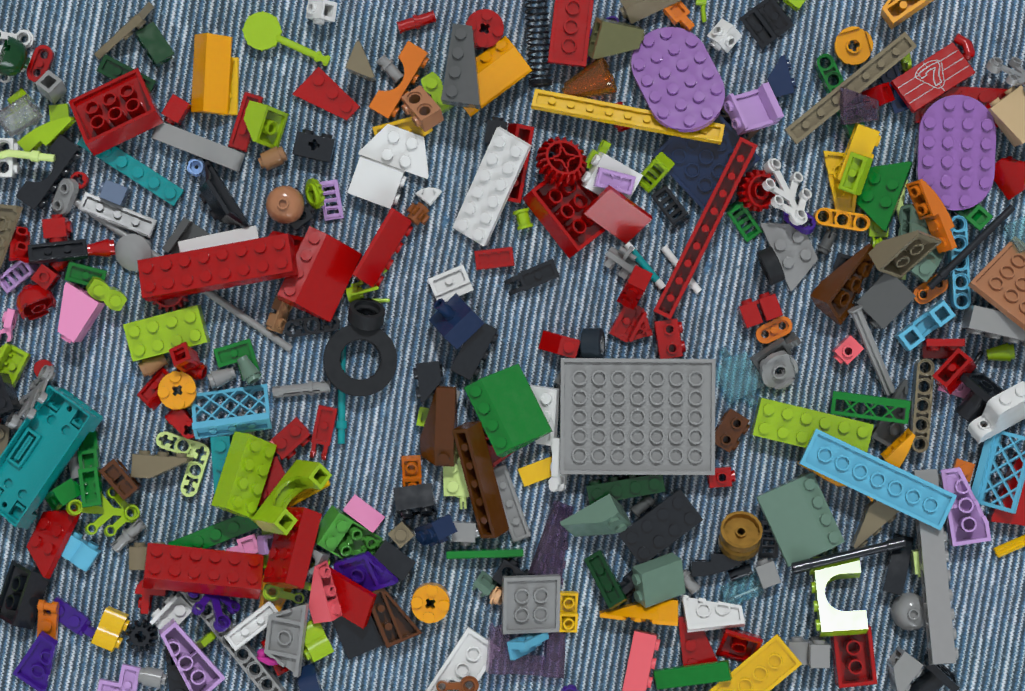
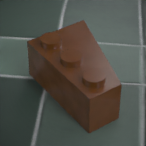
(391, 620)

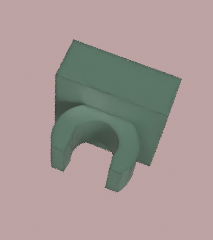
(484, 583)

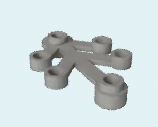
(1014, 78)
(36, 394)

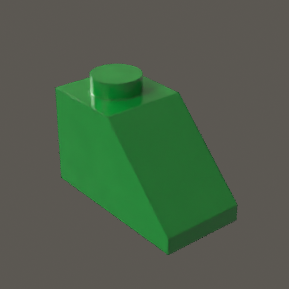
(63, 494)

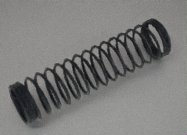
(537, 82)

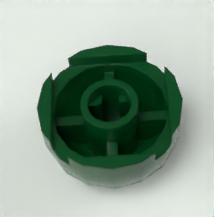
(13, 57)

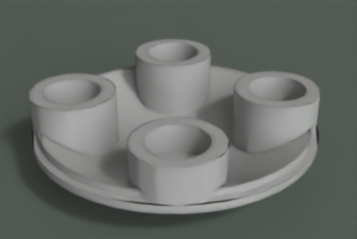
(130, 249)

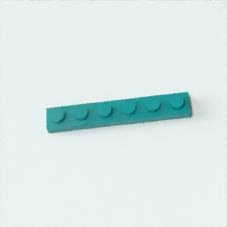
(139, 173)

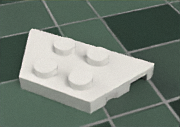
(398, 149)

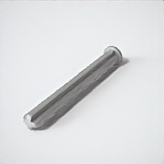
(872, 349)

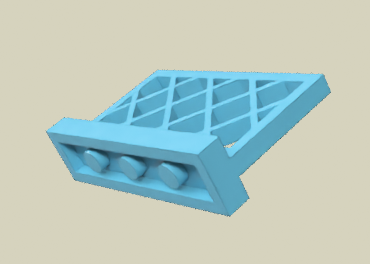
(231, 423)
(985, 470)

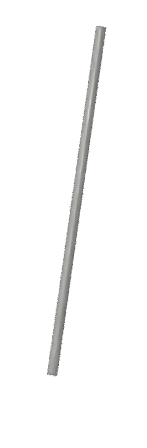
(212, 295)

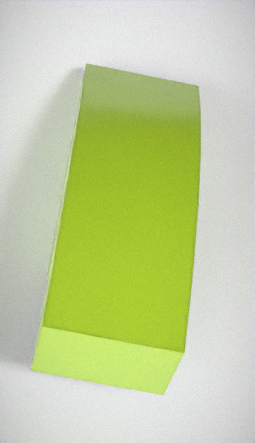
(45, 134)

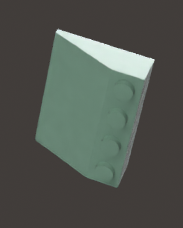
(800, 518)

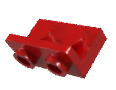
(940, 347)
(290, 438)

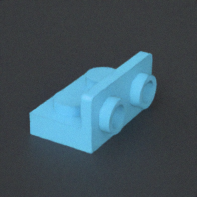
(525, 644)

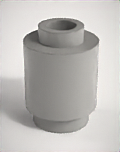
(152, 677)

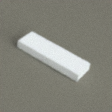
(250, 626)

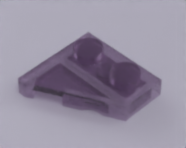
(857, 107)

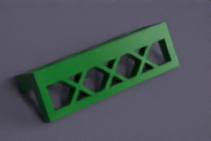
(871, 400)

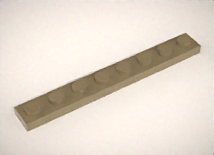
(857, 82)

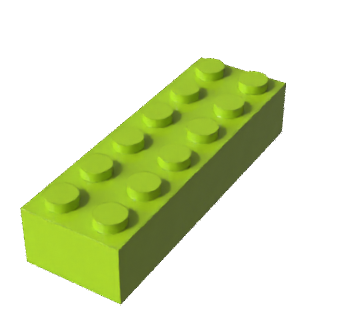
(796, 425)

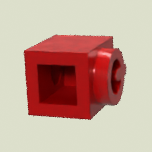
(57, 228)

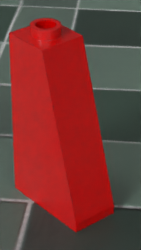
(1000, 516)

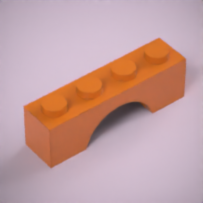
(387, 102)

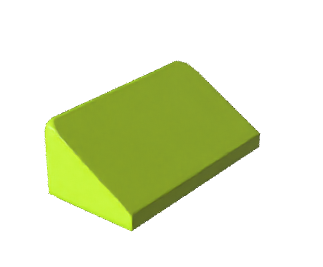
(855, 173)

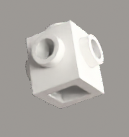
(321, 11)
(724, 36)

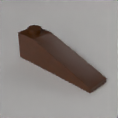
(838, 290)
(437, 437)

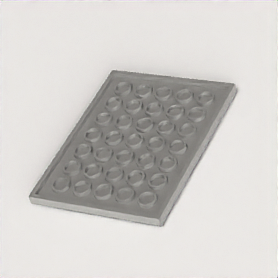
(637, 416)

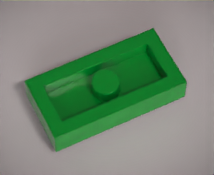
(83, 273)

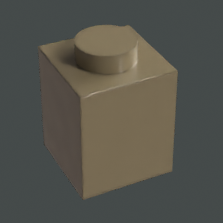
(401, 533)

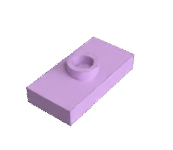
(619, 181)

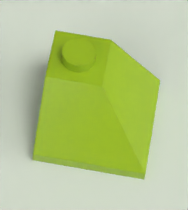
(265, 123)

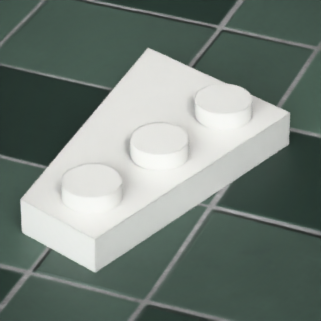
(549, 402)
(708, 615)

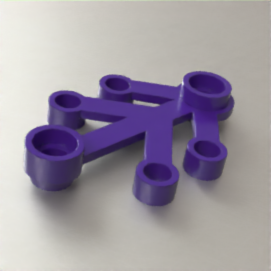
(220, 618)

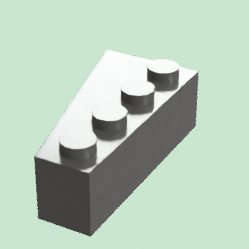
(461, 72)

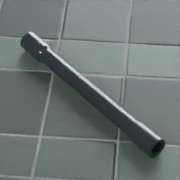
(809, 564)

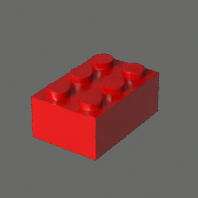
(853, 660)

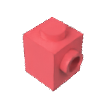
(847, 350)

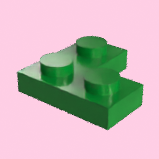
(230, 353)

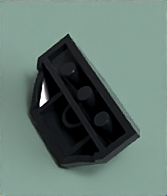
(219, 198)

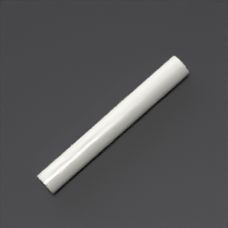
(672, 258)

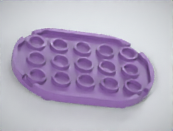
(678, 79)
(957, 151)

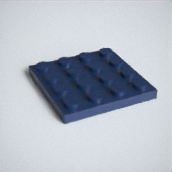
(701, 163)

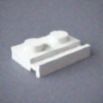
(451, 282)

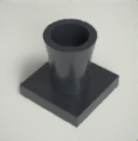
(981, 392)
(935, 678)

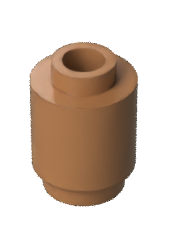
(272, 158)

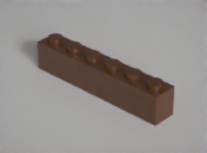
(480, 479)

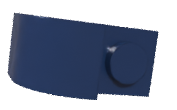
(309, 679)

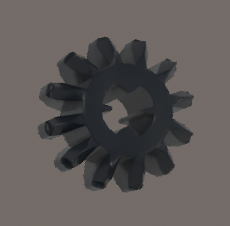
(136, 639)

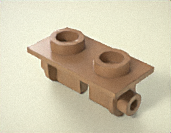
(277, 321)

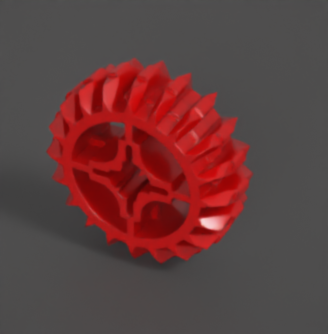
(557, 167)

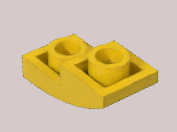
(568, 611)

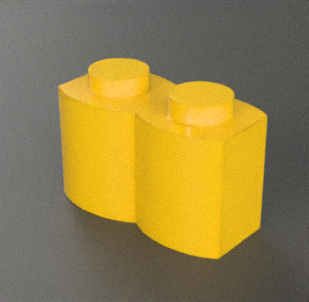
(110, 629)

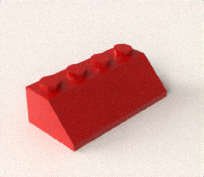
(382, 248)

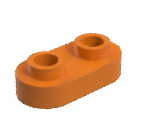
(930, 294)
(773, 330)

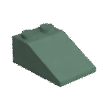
(599, 518)

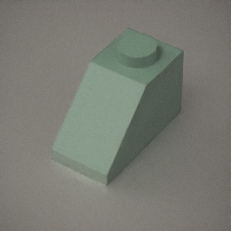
(927, 266)

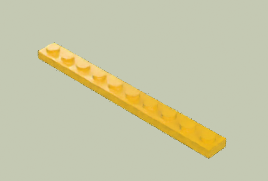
(617, 115)

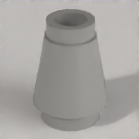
(220, 377)

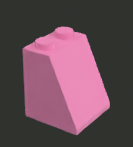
(77, 313)

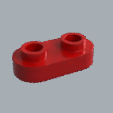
(39, 63)

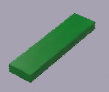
(484, 553)
(692, 674)

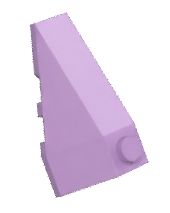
(966, 519)

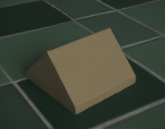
(359, 64)

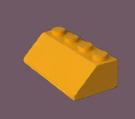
(498, 71)

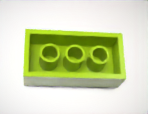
(162, 332)
(244, 475)

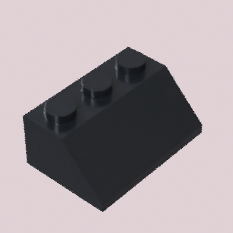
(21, 594)

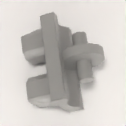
(623, 258)

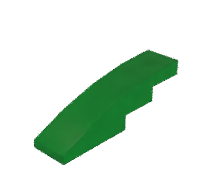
(88, 471)

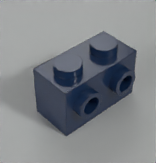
(435, 531)

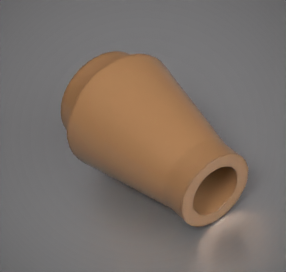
(152, 365)

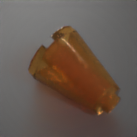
(591, 81)

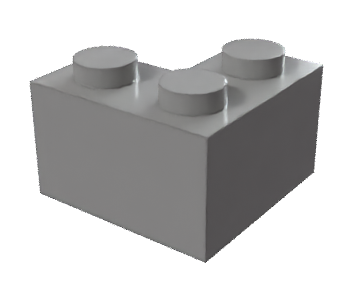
(811, 652)

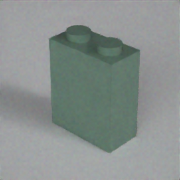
(658, 580)

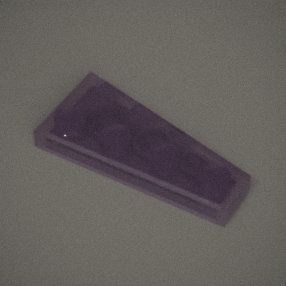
(553, 543)

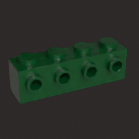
(625, 487)

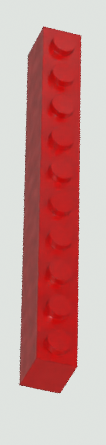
(705, 228)

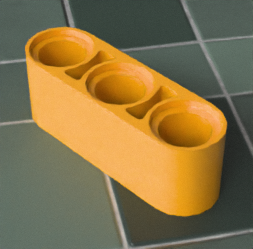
(850, 223)

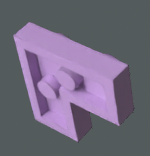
(127, 681)

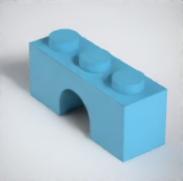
(923, 325)

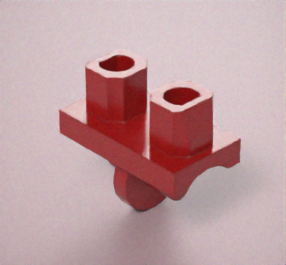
(19, 245)

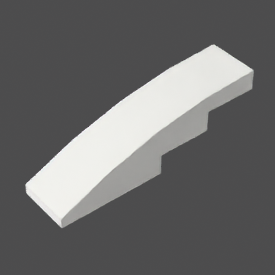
(217, 239)

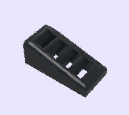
(680, 219)
(761, 554)

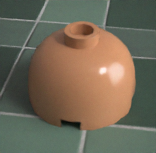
(285, 204)

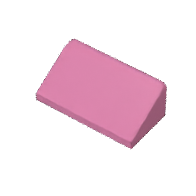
(363, 513)

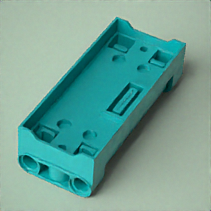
(41, 453)

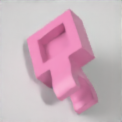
(9, 319)
(246, 545)

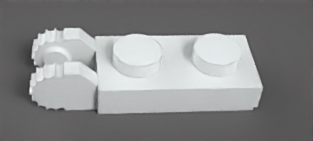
(557, 481)

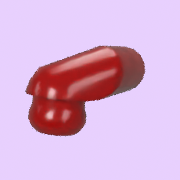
(967, 45)

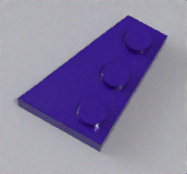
(38, 662)

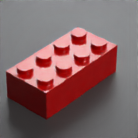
(292, 553)

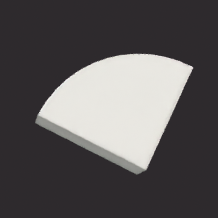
(429, 194)

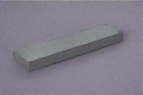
(117, 215)
(515, 517)

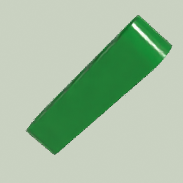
(823, 74)

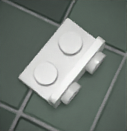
(176, 607)

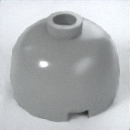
(908, 611)

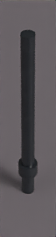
(944, 272)

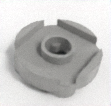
(774, 361)

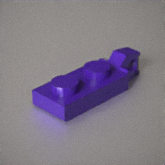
(74, 619)

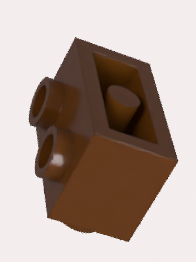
(730, 429)

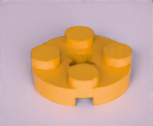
(847, 55)
(188, 389)

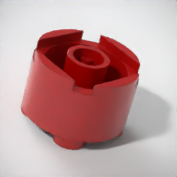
(489, 19)

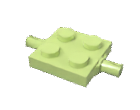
(455, 483)

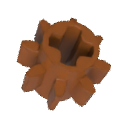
(418, 213)

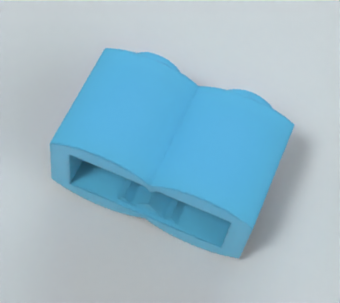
(80, 551)

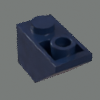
(780, 78)

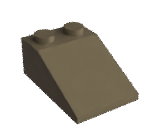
(903, 252)

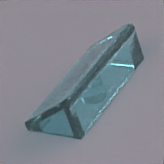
(742, 590)

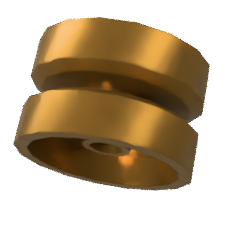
(740, 535)

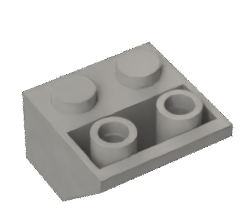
(902, 669)

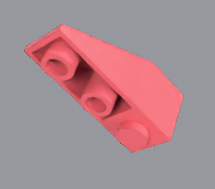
(323, 596)

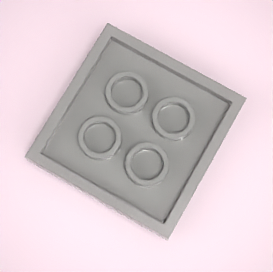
(530, 604)

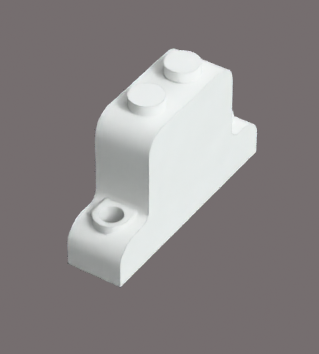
(1000, 413)

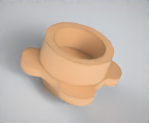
(496, 596)

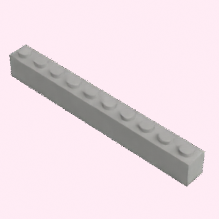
(935, 586)

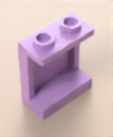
(753, 109)

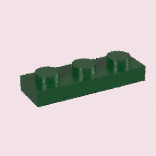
(113, 68)
(605, 579)

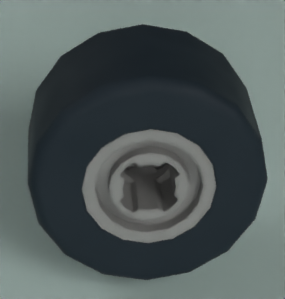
(592, 343)

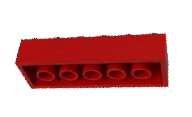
(203, 571)

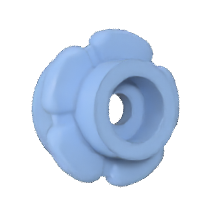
(191, 166)

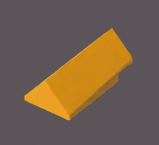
(212, 74)

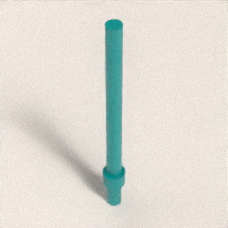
(341, 424)

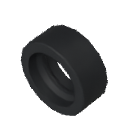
(771, 265)
(366, 306)

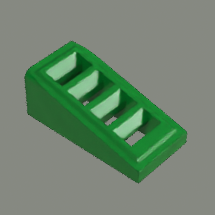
(735, 206)

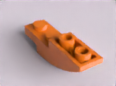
(934, 212)

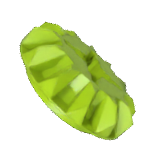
(314, 193)

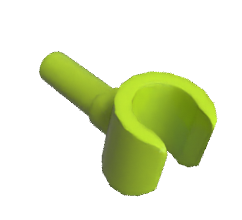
(702, 3)

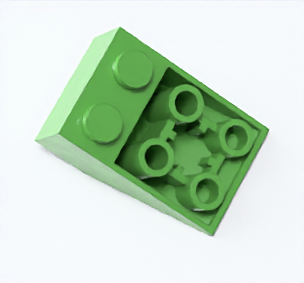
(345, 535)

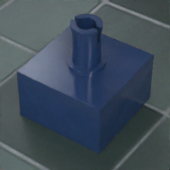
(455, 320)

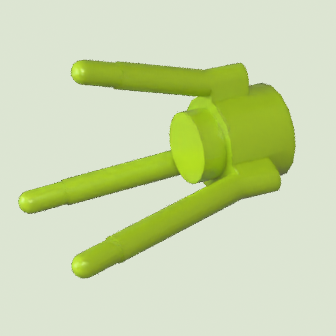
(356, 292)

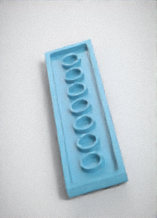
(877, 479)

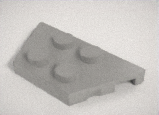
(792, 250)
(287, 637)

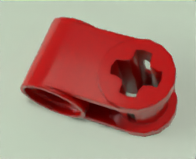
(180, 421)

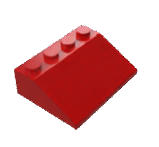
(115, 112)
(562, 214)
(322, 276)

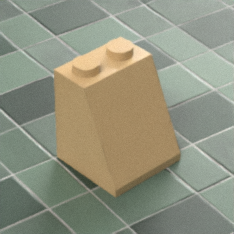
(1010, 114)

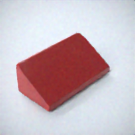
(149, 392)

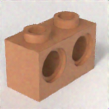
(422, 108)

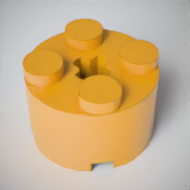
(430, 613)

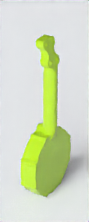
(264, 32)

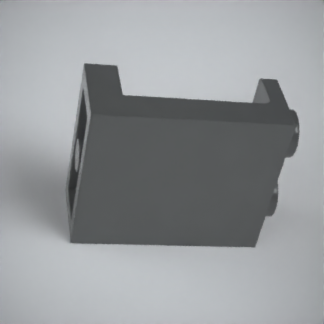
(884, 300)

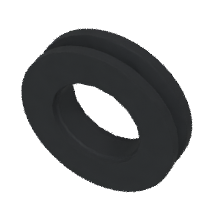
(356, 387)

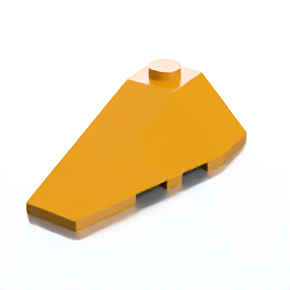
(661, 614)

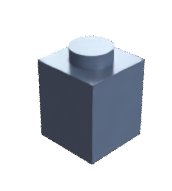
(114, 192)

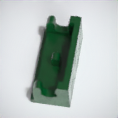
(154, 44)

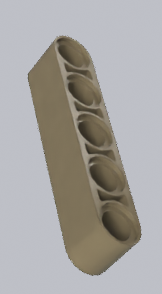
(926, 396)

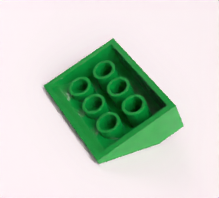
(508, 410)

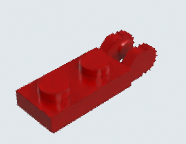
(323, 429)

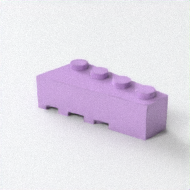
(193, 664)

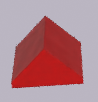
(737, 644)

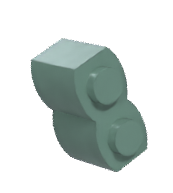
(910, 221)

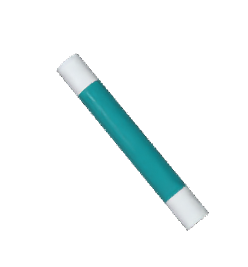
(643, 264)

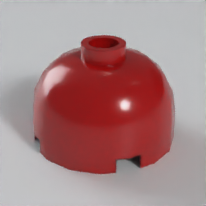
(34, 301)

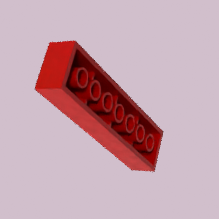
(217, 267)

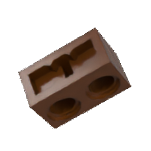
(120, 478)

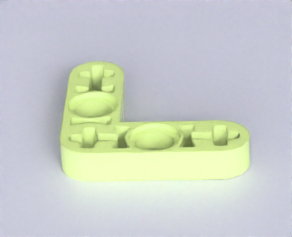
(191, 452)

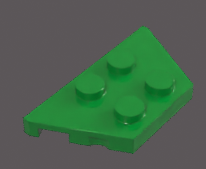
(883, 191)

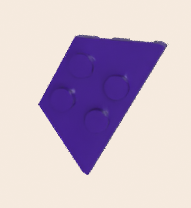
(366, 571)

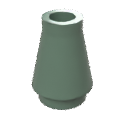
(248, 370)

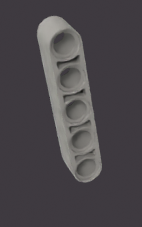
(198, 146)

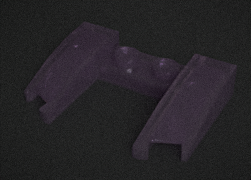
(546, 665)

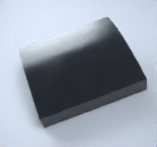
(766, 22)

